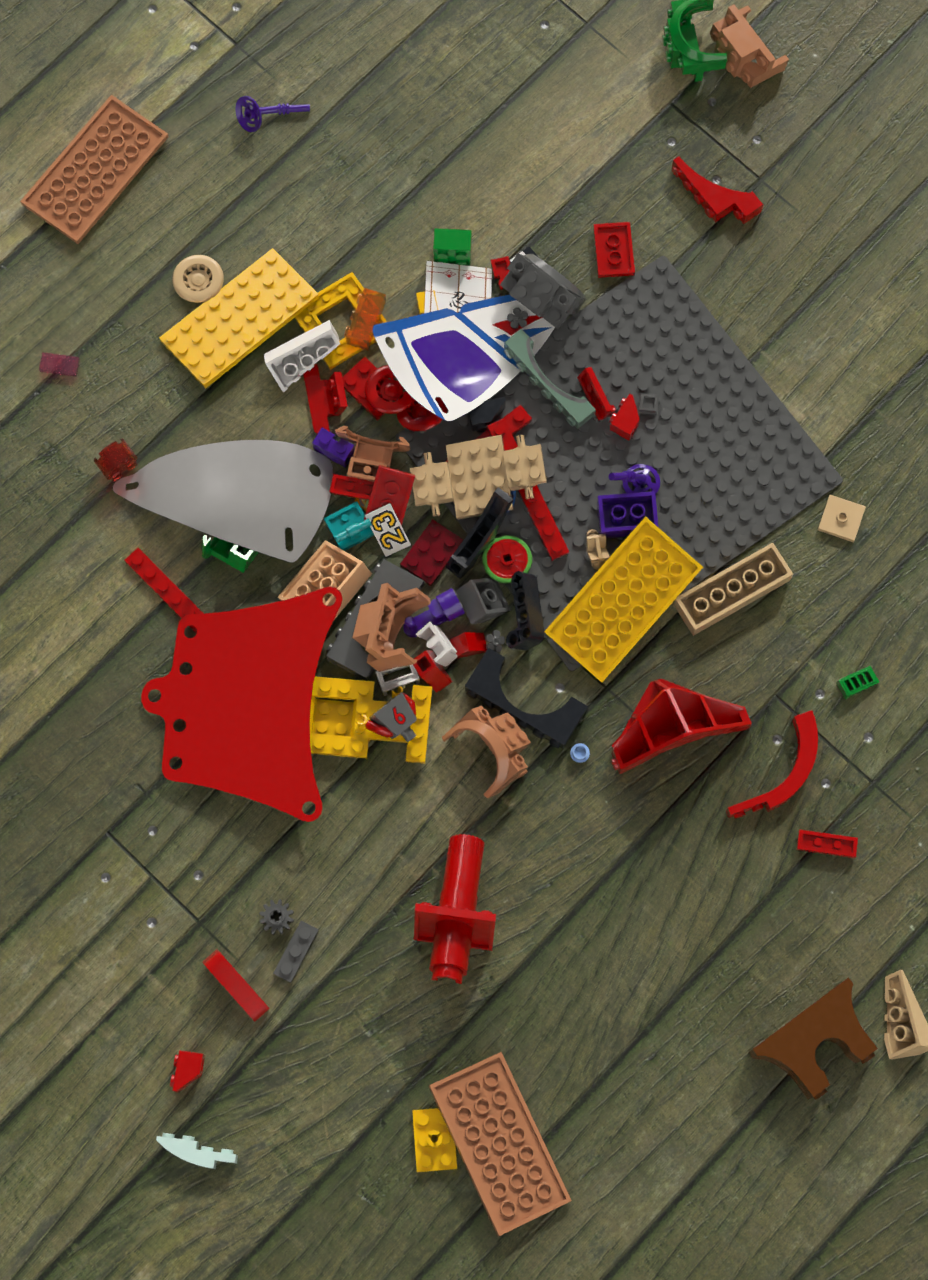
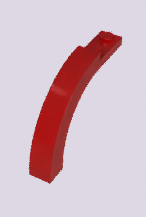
(807, 742)

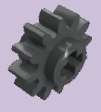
(283, 920)

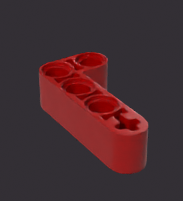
(235, 985)

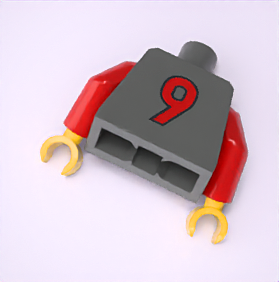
(393, 717)

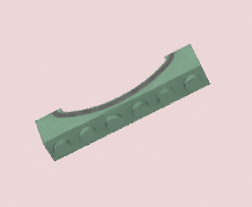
(575, 409)

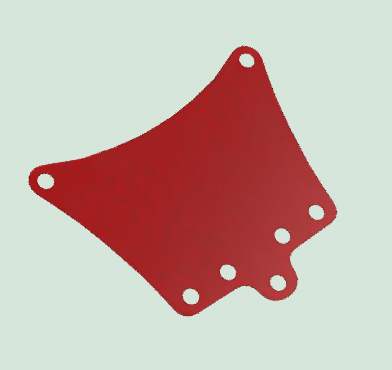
(247, 701)

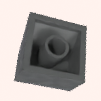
(482, 600)

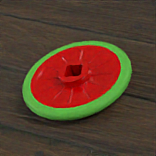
(505, 547)

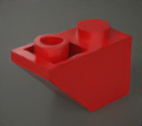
(627, 418)
(432, 672)
(188, 1069)

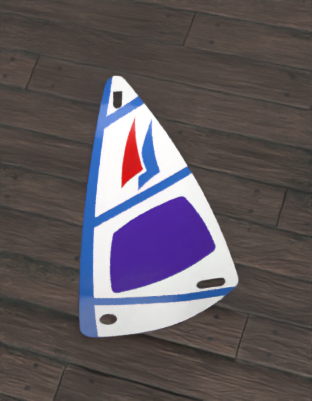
(457, 353)

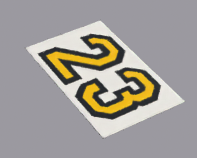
(388, 530)

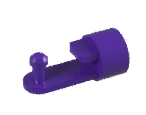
(442, 609)

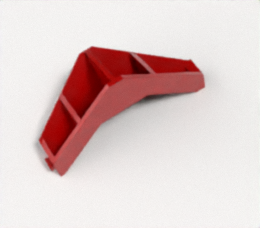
(670, 718)

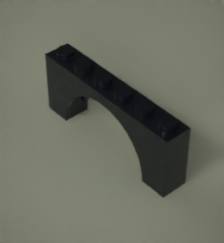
(554, 726)

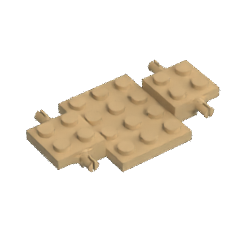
(474, 474)

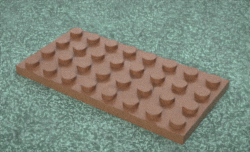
(94, 169)
(499, 1144)

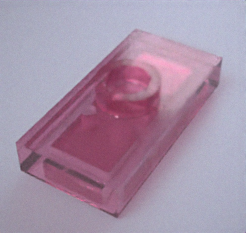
(59, 364)

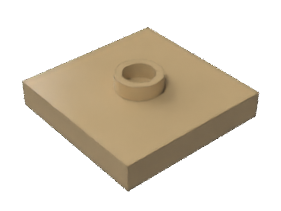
(841, 518)

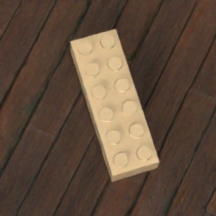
(733, 589)

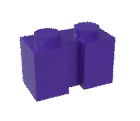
(336, 451)

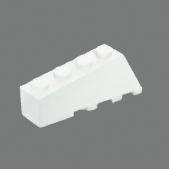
(300, 354)

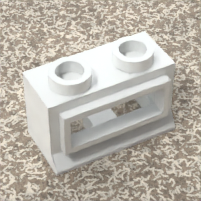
(439, 643)
(400, 681)

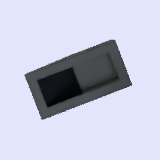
(486, 414)

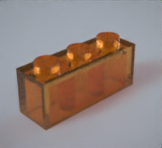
(364, 318)

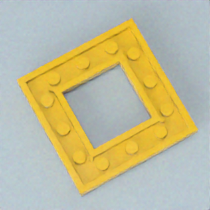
(344, 288)

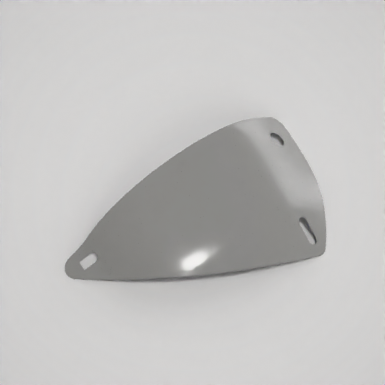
(239, 492)

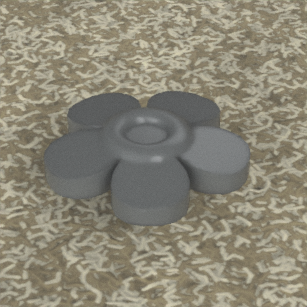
(517, 318)
(495, 641)

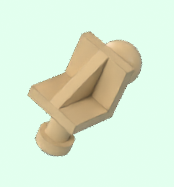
(596, 548)

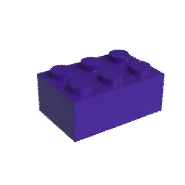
(623, 512)

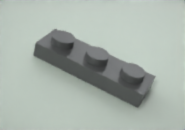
(296, 951)

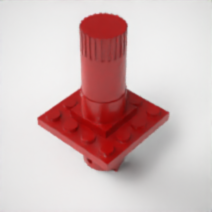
(455, 923)

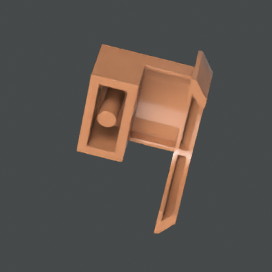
(370, 453)

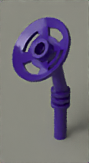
(256, 111)
(638, 480)

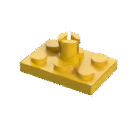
(433, 1142)

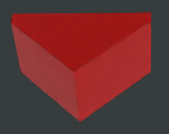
(469, 644)

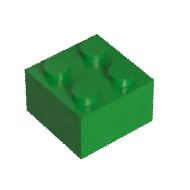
(452, 246)

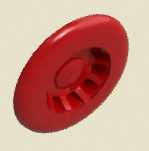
(390, 391)
(419, 417)

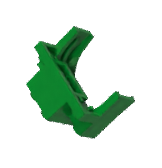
(682, 40)

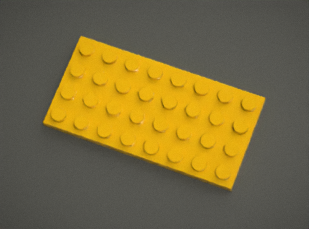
(239, 318)
(623, 599)

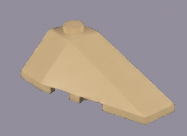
(905, 1021)

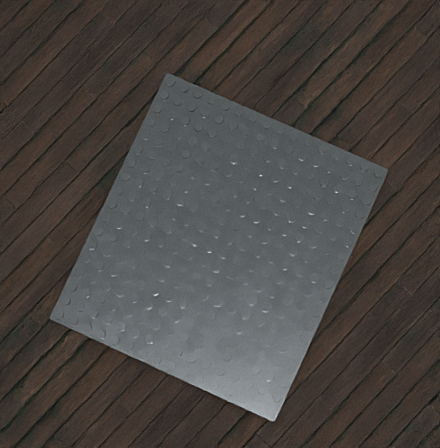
(720, 440)

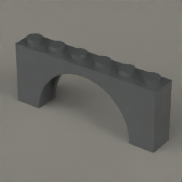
(348, 652)

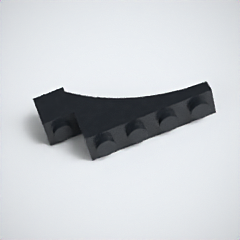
(481, 534)

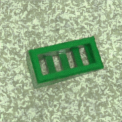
(841, 683)

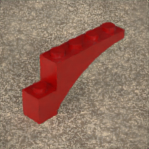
(717, 199)

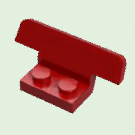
(325, 397)

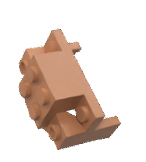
(742, 45)
(381, 622)
(502, 738)

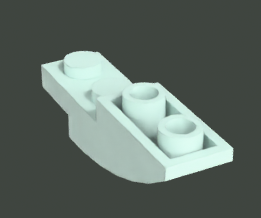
(188, 1150)

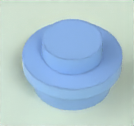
(579, 753)

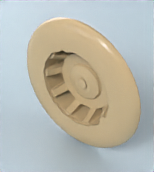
(199, 281)

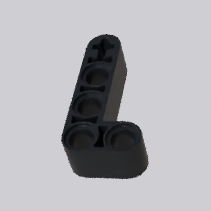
(528, 613)

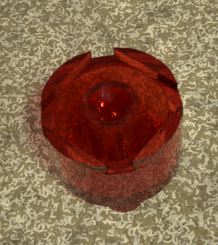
(115, 460)

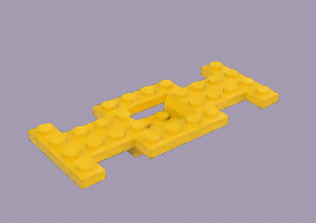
(335, 726)

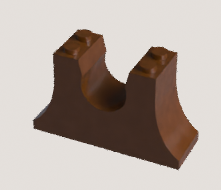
(825, 1020)

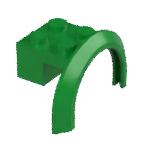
(228, 552)

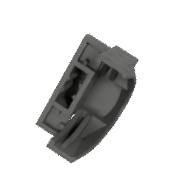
(542, 289)

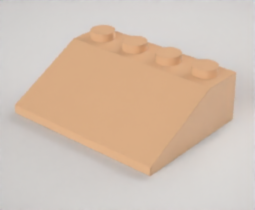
(329, 568)

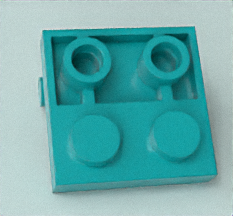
(349, 526)

